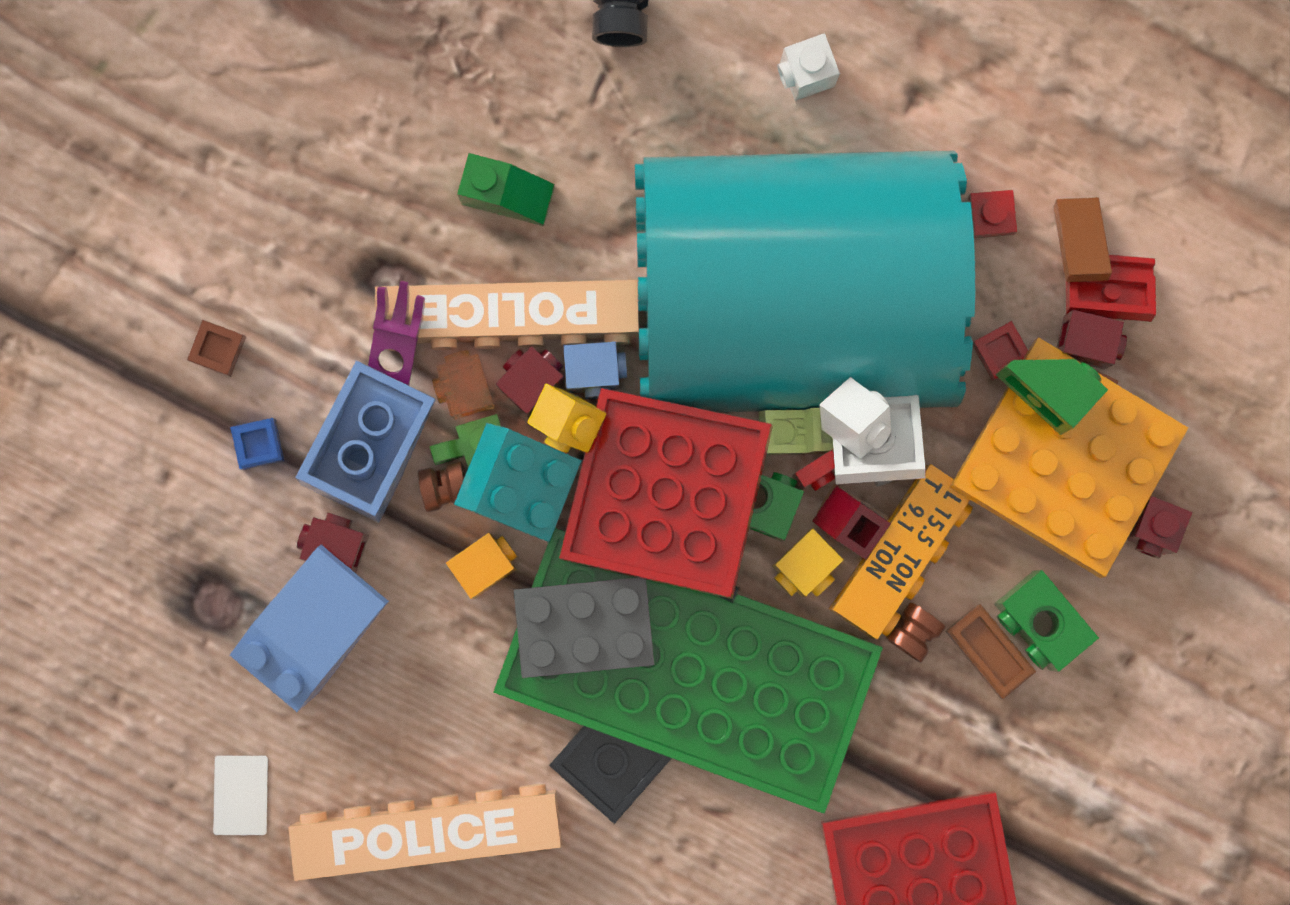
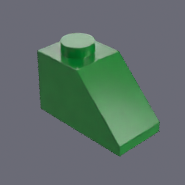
(504, 190)
(1055, 389)

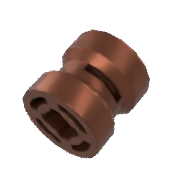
(440, 486)
(916, 630)

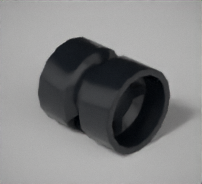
(620, 23)

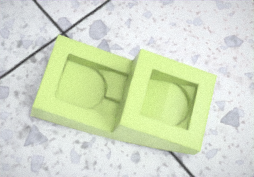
(796, 432)

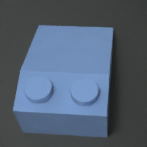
(366, 441)
(309, 628)

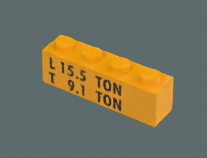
(901, 555)

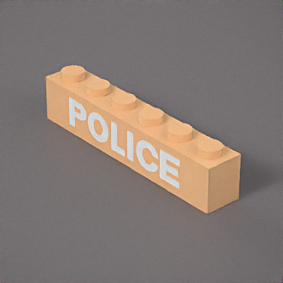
(524, 313)
(426, 833)

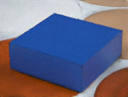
(257, 444)

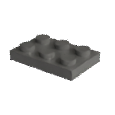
(583, 627)

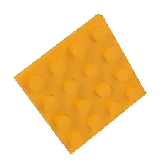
(1075, 487)

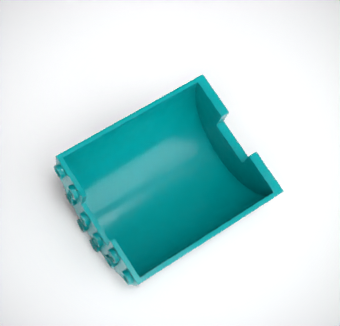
(803, 273)

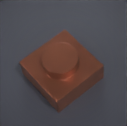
(216, 348)

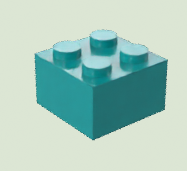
(517, 482)

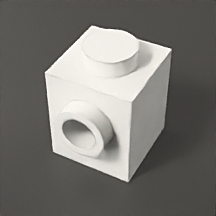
(808, 67)
(856, 417)

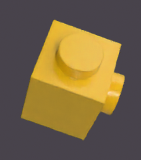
(566, 419)
(807, 566)

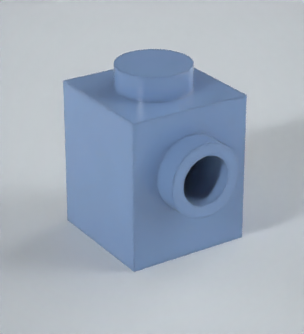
(593, 367)

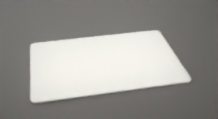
(240, 795)

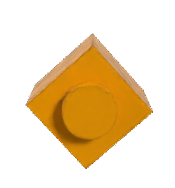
(483, 564)

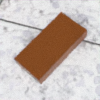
(1082, 239)
(990, 651)

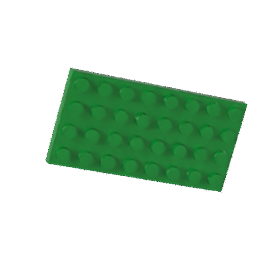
(727, 689)

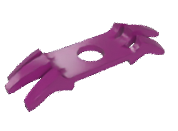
(395, 333)

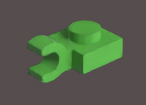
(465, 446)

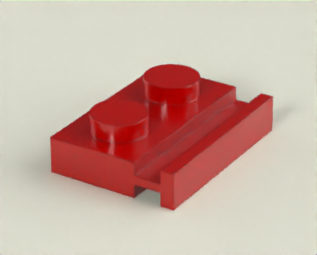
(1125, 296)

